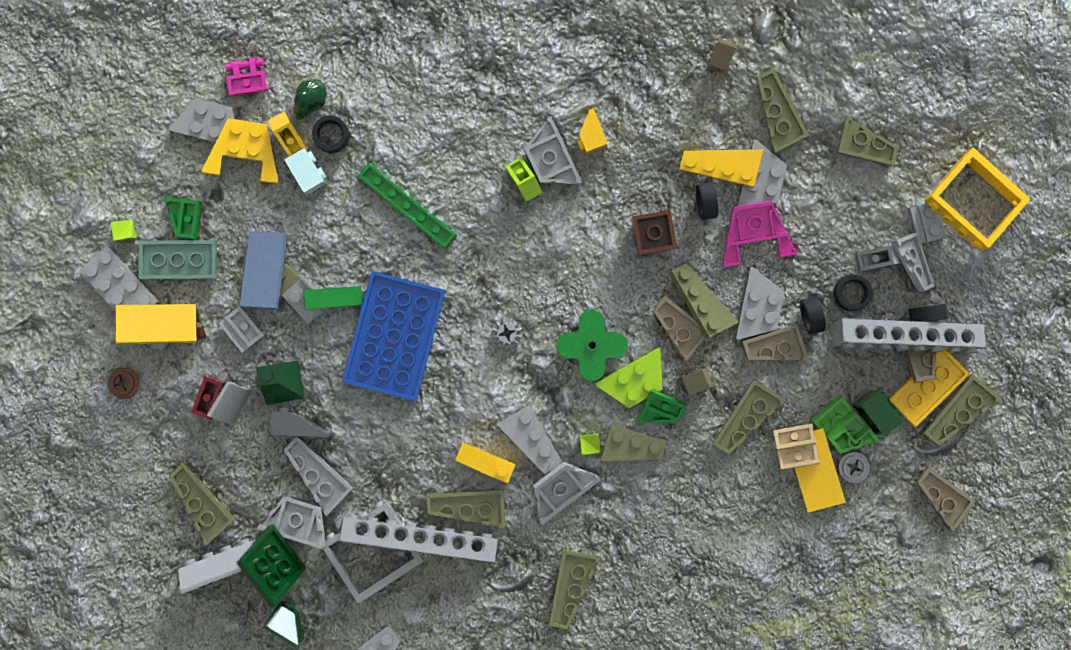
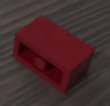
(207, 396)

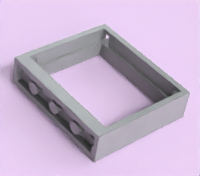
(387, 579)

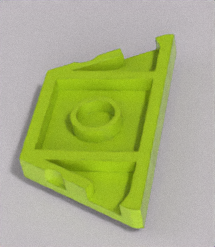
(634, 380)

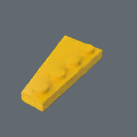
(726, 165)

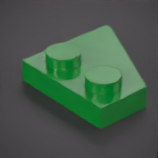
(184, 216)
(660, 409)

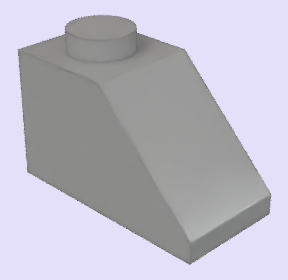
(878, 258)

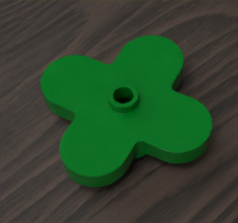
(576, 346)

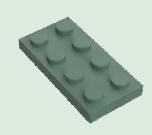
(178, 259)

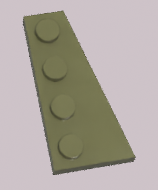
(780, 114)
(704, 305)
(963, 407)
(752, 409)
(471, 506)
(205, 509)
(572, 580)

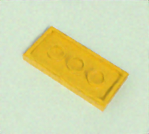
(155, 324)
(919, 399)
(820, 481)

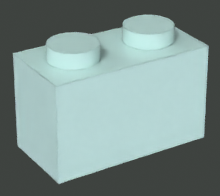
(305, 171)

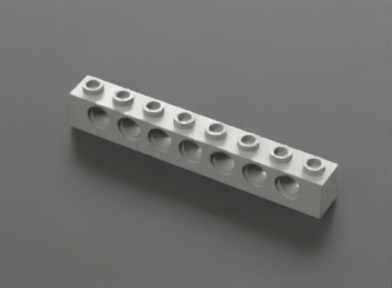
(972, 335)
(485, 554)

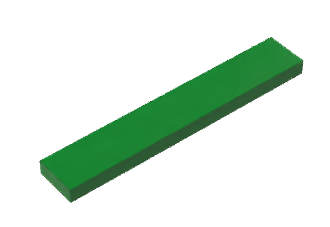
(407, 205)

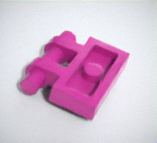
(248, 82)

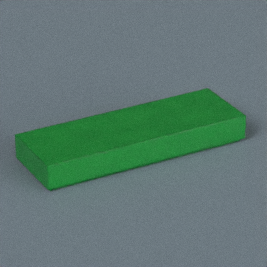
(332, 297)

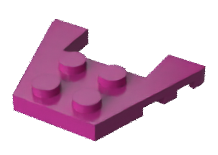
(753, 224)

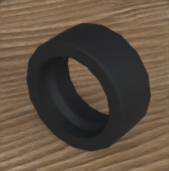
(326, 120)
(707, 201)
(838, 292)
(928, 313)
(813, 315)

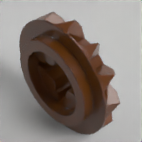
(115, 378)

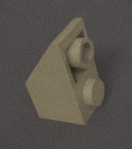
(722, 55)
(697, 381)

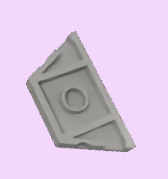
(202, 120)
(550, 156)
(768, 181)
(760, 306)
(560, 489)
(297, 522)

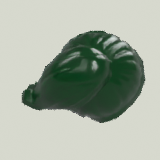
(309, 97)

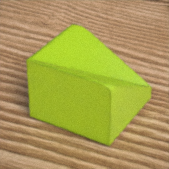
(123, 230)
(589, 444)

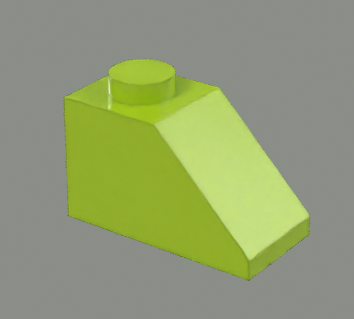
(524, 179)

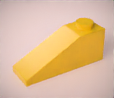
(485, 462)

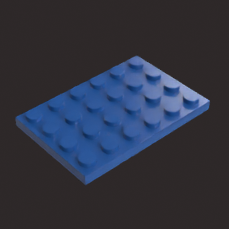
(394, 336)

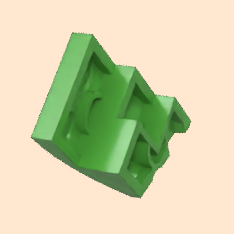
(844, 426)

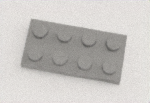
(116, 280)

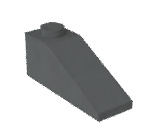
(293, 424)

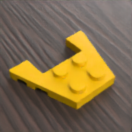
(243, 141)

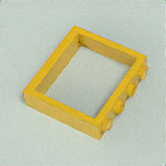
(996, 180)

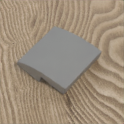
(229, 402)

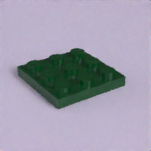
(271, 566)

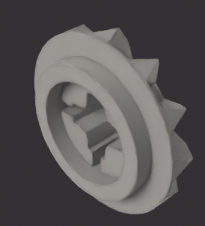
(514, 338)
(862, 464)

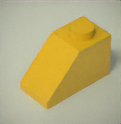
(286, 134)
(591, 134)

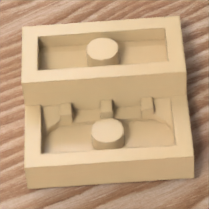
(796, 447)

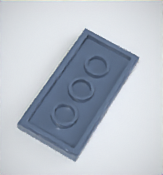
(263, 270)

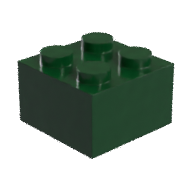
(878, 412)

